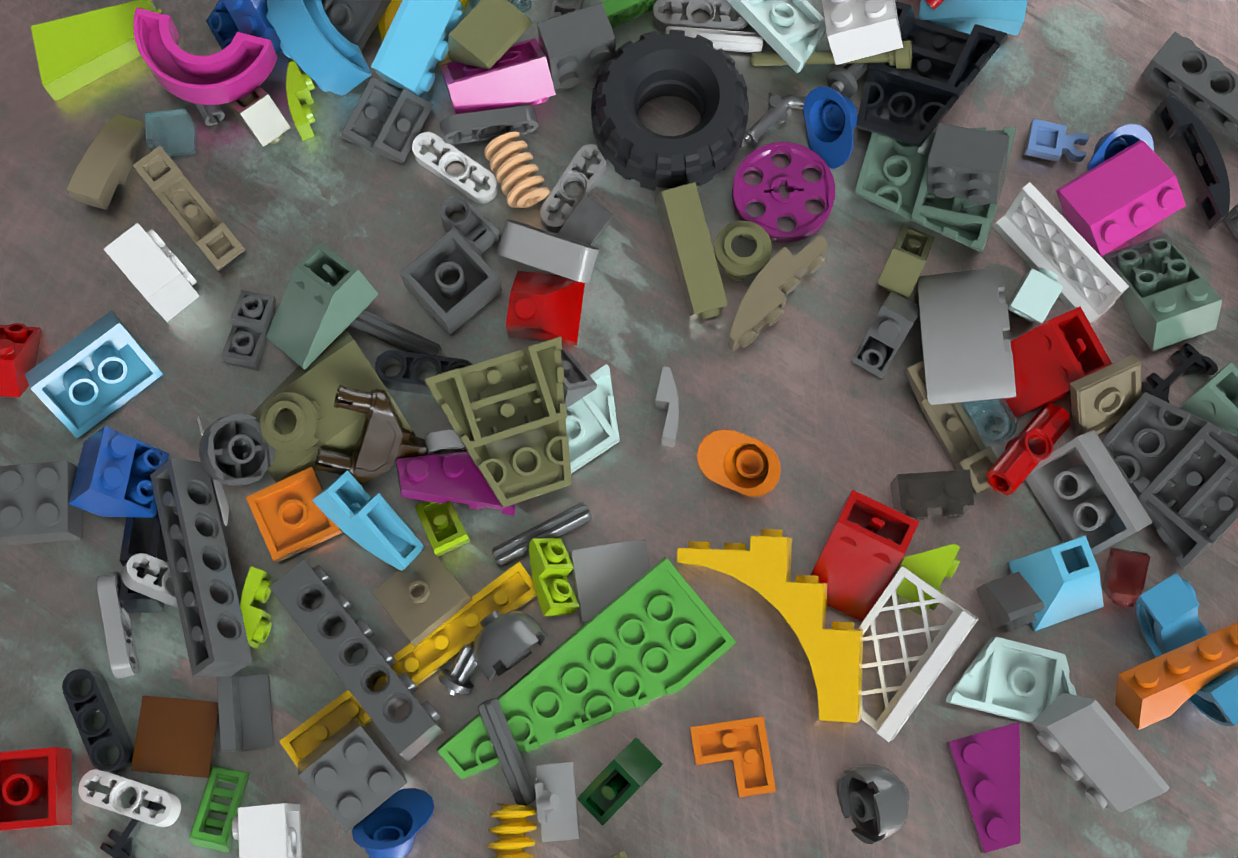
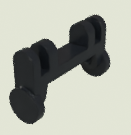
(1190, 363)
(124, 840)

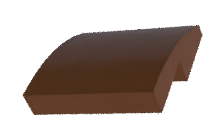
(175, 736)

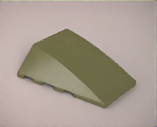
(511, 419)
(340, 428)

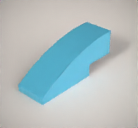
(964, 14)
(368, 521)

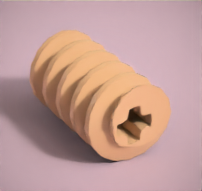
(514, 171)

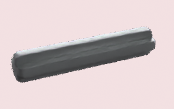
(395, 334)
(551, 528)
(507, 752)

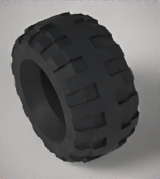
(678, 68)

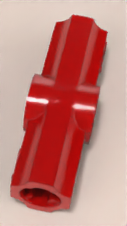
(1028, 449)

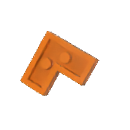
(744, 744)

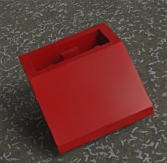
(17, 356)

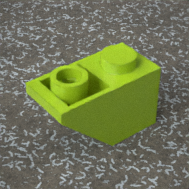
(932, 568)

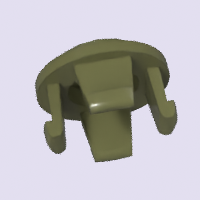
(737, 266)
(303, 435)

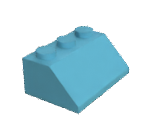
(417, 43)
(93, 374)

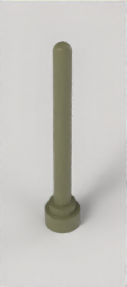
(900, 58)

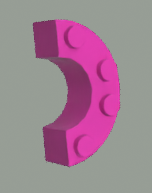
(199, 78)

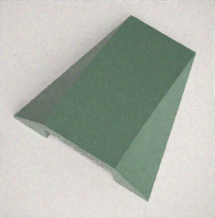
(897, 180)

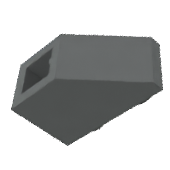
(886, 334)
(1010, 602)

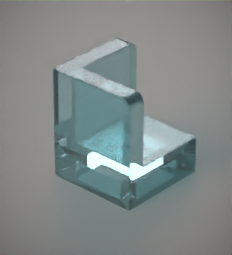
(172, 131)

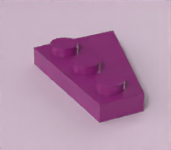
(446, 479)
(990, 784)

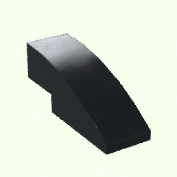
(145, 537)

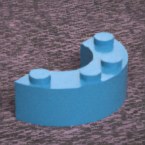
(317, 45)
(1171, 620)

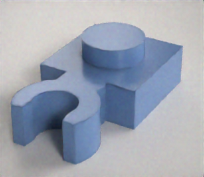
(1049, 141)

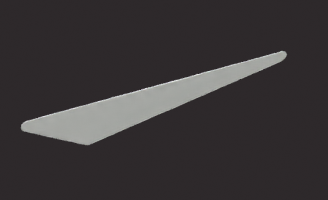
(224, 507)

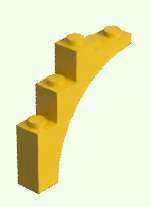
(832, 652)

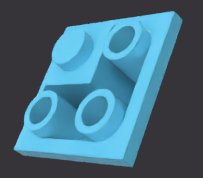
(1063, 579)

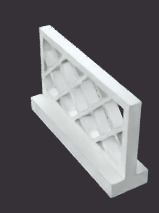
(1039, 244)
(929, 664)

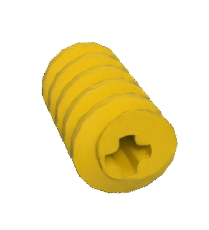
(512, 831)

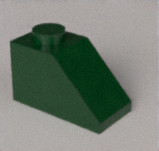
(619, 781)

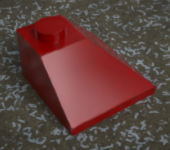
(545, 307)

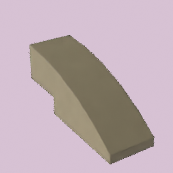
(107, 161)

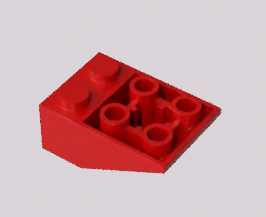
(1052, 359)
(862, 554)

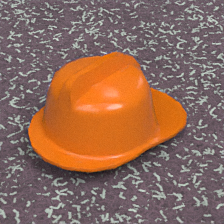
(739, 462)

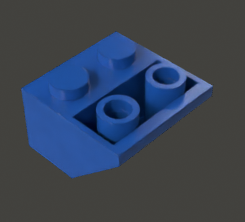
(243, 17)
(116, 476)

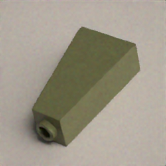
(691, 250)

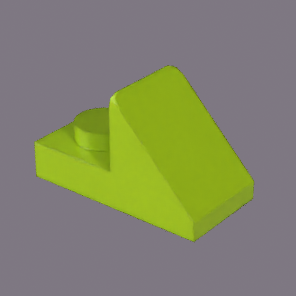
(442, 526)

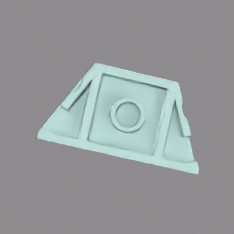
(786, 25)
(592, 422)
(1012, 680)

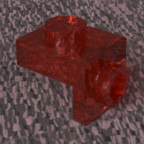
(1125, 576)

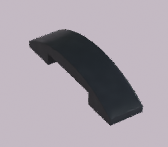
(1180, 121)

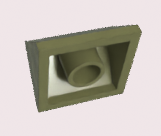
(486, 33)

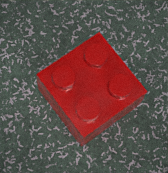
(35, 788)

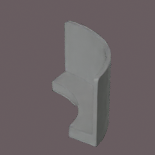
(963, 336)

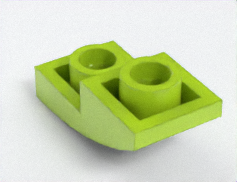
(299, 98)
(549, 571)
(255, 592)

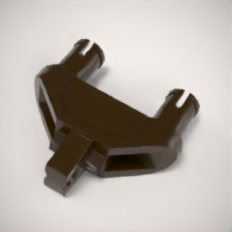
(380, 439)

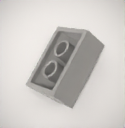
(1087, 494)
(1098, 753)

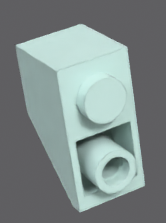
(1036, 295)

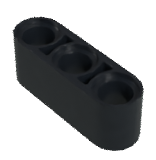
(412, 366)
(83, 711)

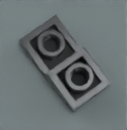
(249, 330)

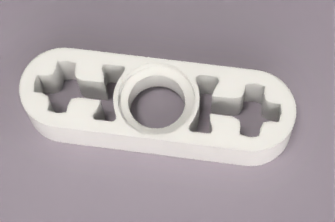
(448, 154)
(139, 809)

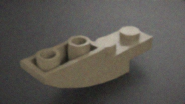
(764, 297)

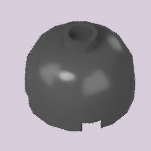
(235, 450)
(505, 641)
(874, 801)

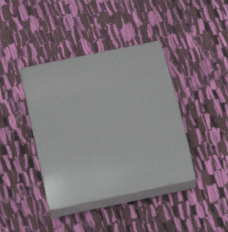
(605, 573)

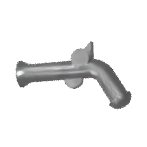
(776, 113)

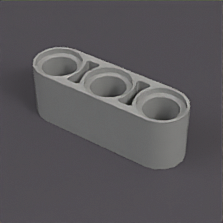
(547, 251)

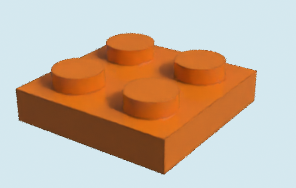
(290, 517)

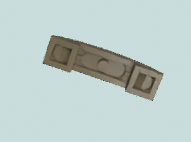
(188, 208)
(954, 432)

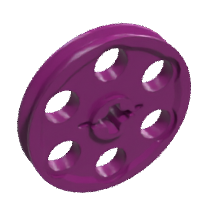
(791, 178)

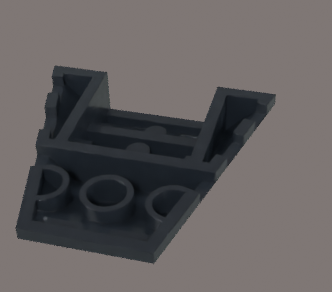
(914, 100)

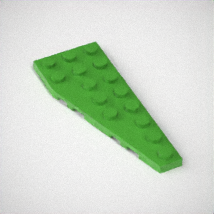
(623, 657)

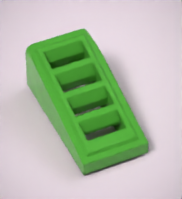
(202, 819)

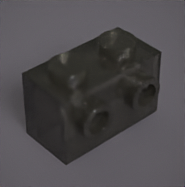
(933, 494)

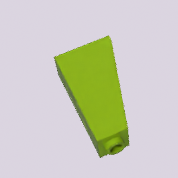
(86, 46)

